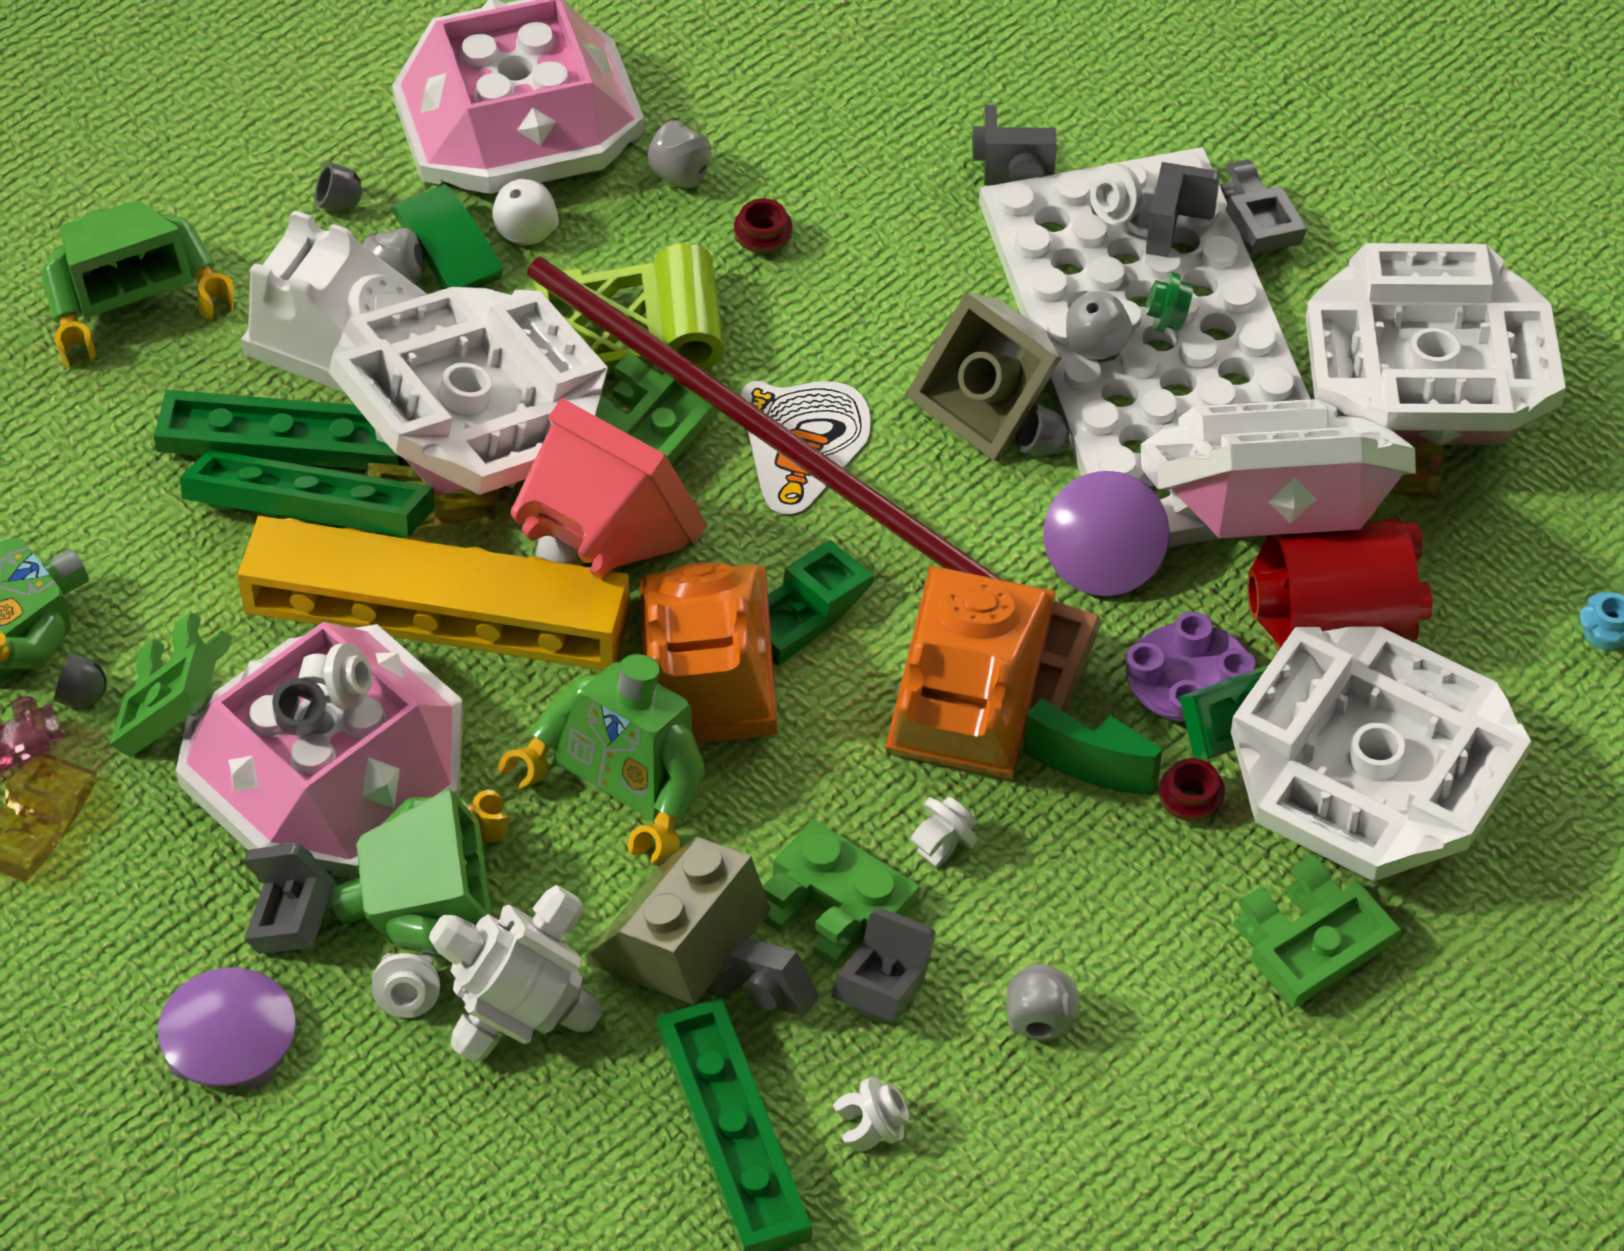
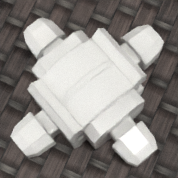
(516, 974)

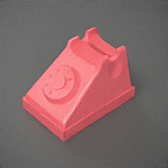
(604, 494)

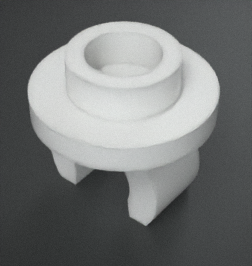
(1116, 193)
(341, 674)
(940, 833)
(406, 984)
(882, 1112)

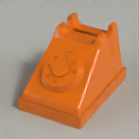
(713, 646)
(971, 672)

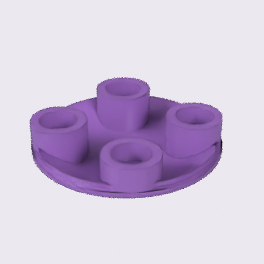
(1106, 533)
(1183, 660)
(227, 1028)

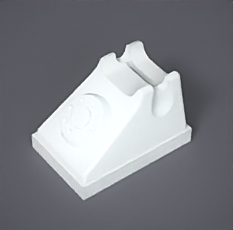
(310, 293)

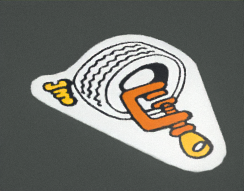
(822, 414)

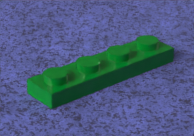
(269, 430)
(307, 493)
(733, 1128)

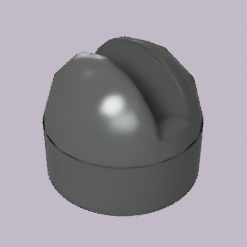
(337, 188)
(1041, 432)
(80, 683)
(286, 702)

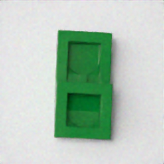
(449, 239)
(814, 597)
(1105, 757)

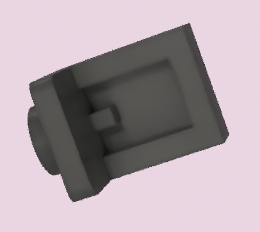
(1012, 151)
(1178, 192)
(291, 898)
(887, 966)

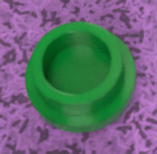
(1169, 302)

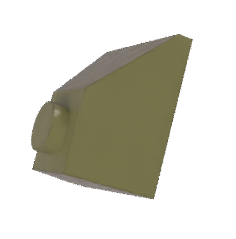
(985, 373)

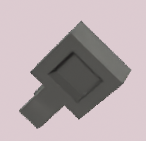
(1260, 214)
(769, 977)

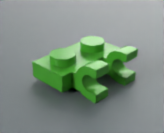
(663, 411)
(168, 691)
(838, 879)
(1322, 945)

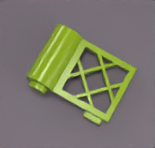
(676, 298)

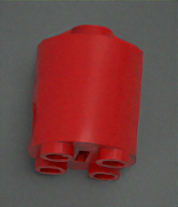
(1341, 580)

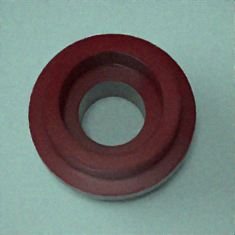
(763, 226)
(1194, 776)

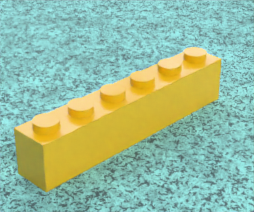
(434, 592)

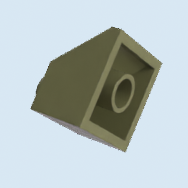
(685, 921)

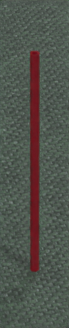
(754, 420)

